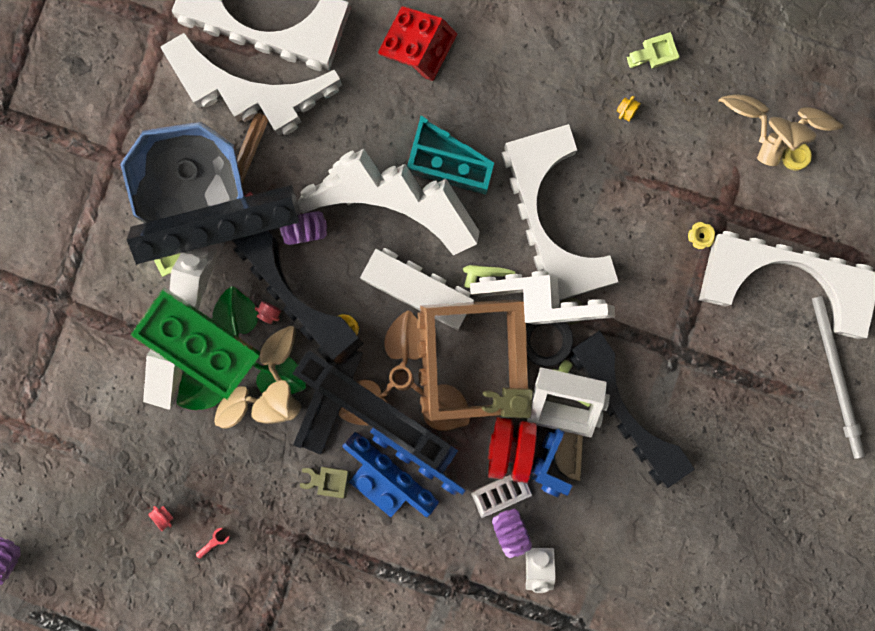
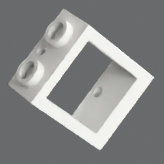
(566, 417)

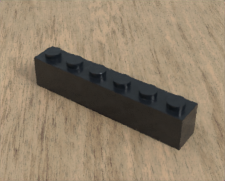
(213, 224)

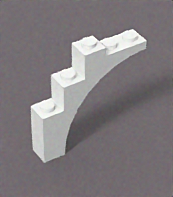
(244, 98)
(396, 188)
(188, 282)

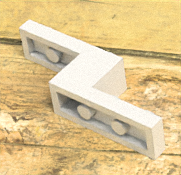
(542, 298)

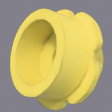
(707, 230)

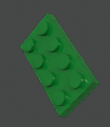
(195, 343)

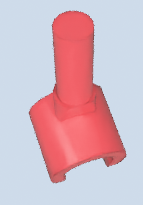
(212, 544)

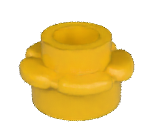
(628, 108)

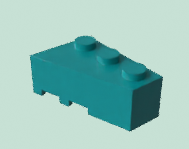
(441, 157)

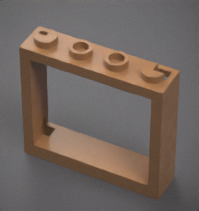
(427, 351)

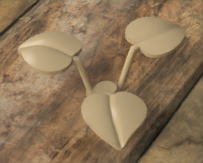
(787, 132)
(276, 402)

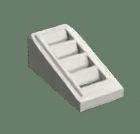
(476, 494)

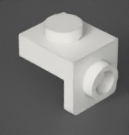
(540, 570)

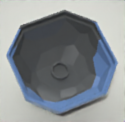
(180, 171)

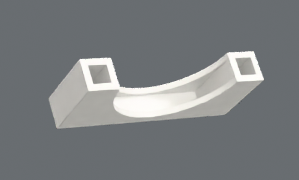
(309, 41)
(529, 162)
(847, 287)

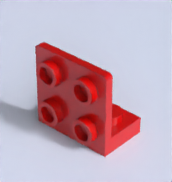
(418, 41)

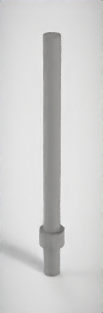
(851, 429)

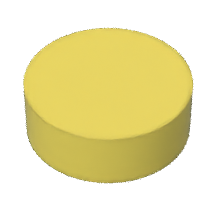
(797, 158)

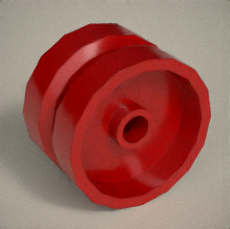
(513, 450)

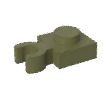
(512, 402)
(330, 481)

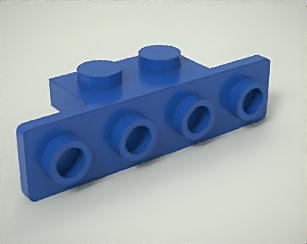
(384, 481)
(449, 484)

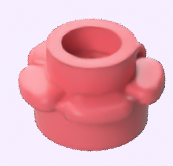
(267, 312)
(161, 517)

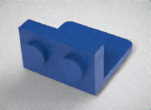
(541, 465)

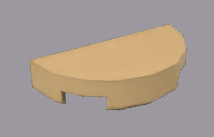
(569, 455)

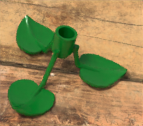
(238, 316)

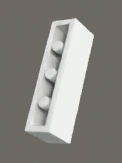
(411, 286)

